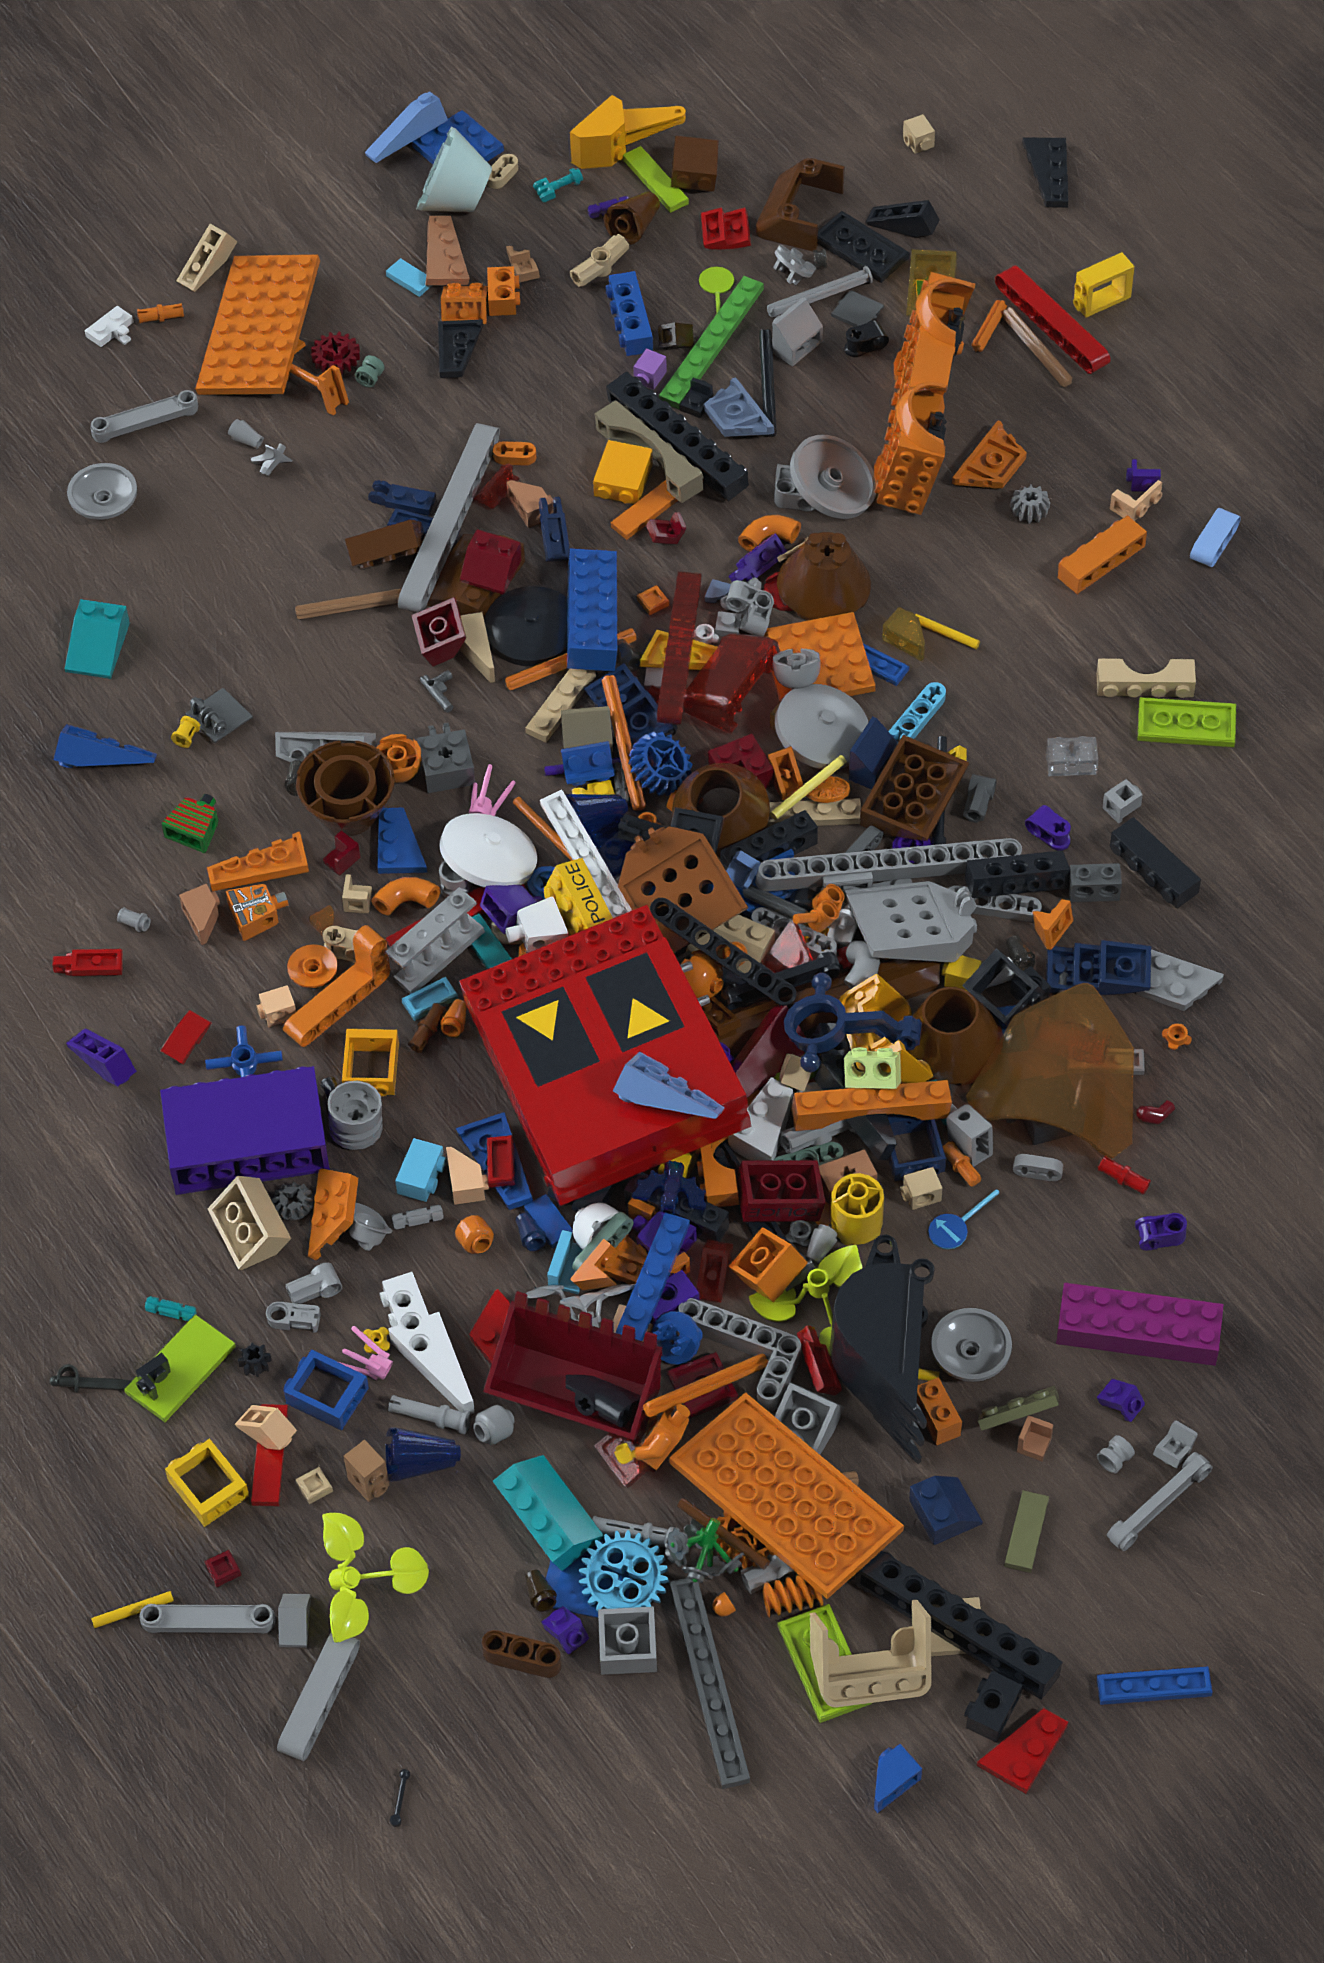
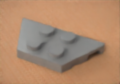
(1178, 981)

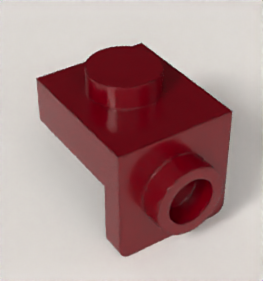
(667, 531)

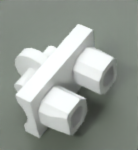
(844, 927)

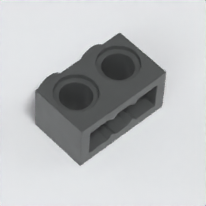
(1095, 882)

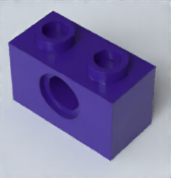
(679, 1289)

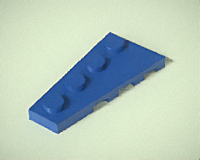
(475, 1138)

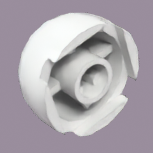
(590, 1221)

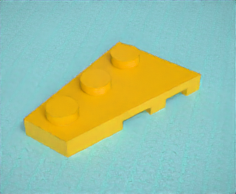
(655, 652)

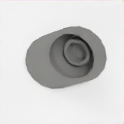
(368, 1227)

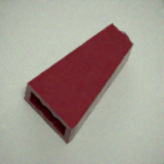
(765, 1051)

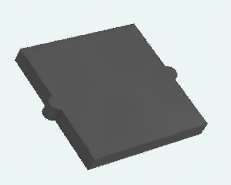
(857, 309)

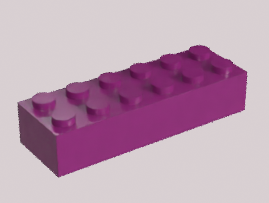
(1140, 1324)

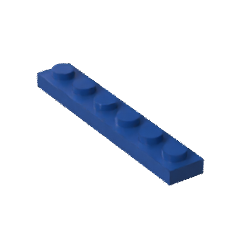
(654, 1274)

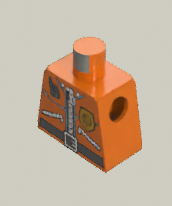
(255, 909)

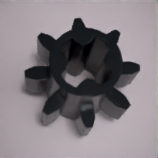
(254, 1359)

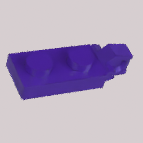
(759, 559)

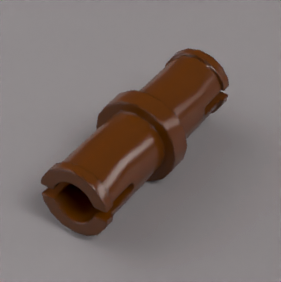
(427, 1028)

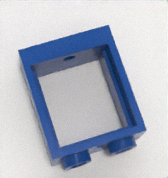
(347, 1403)

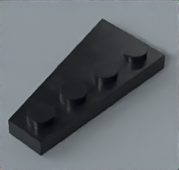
(1049, 166)

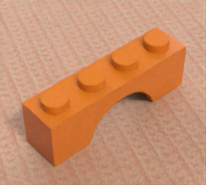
(719, 1180)

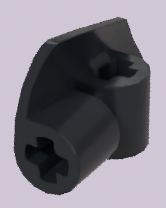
(598, 1395)

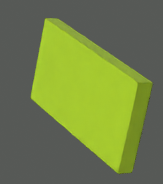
(1187, 722)
(191, 1358)
(797, 1640)

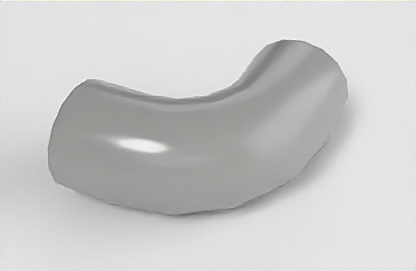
(863, 963)

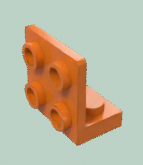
(464, 302)

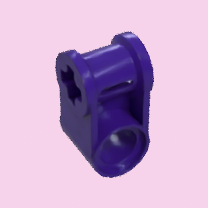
(1049, 828)
(1159, 1231)

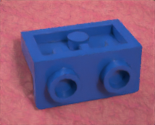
(587, 763)

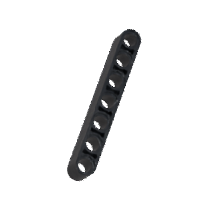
(717, 942)

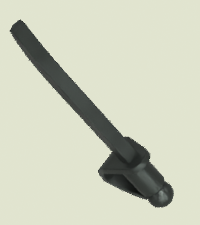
(86, 1382)

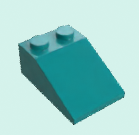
(96, 638)

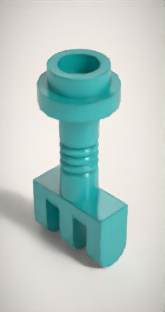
(547, 190)

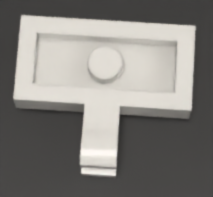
(110, 326)

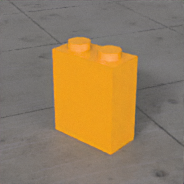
(623, 472)

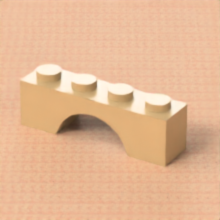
(1117, 679)

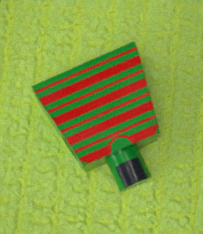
(192, 823)

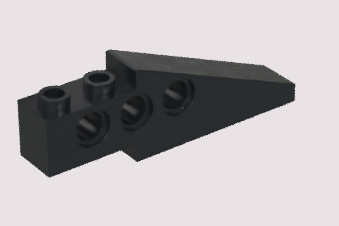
(872, 1128)

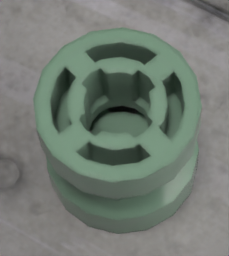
(369, 371)

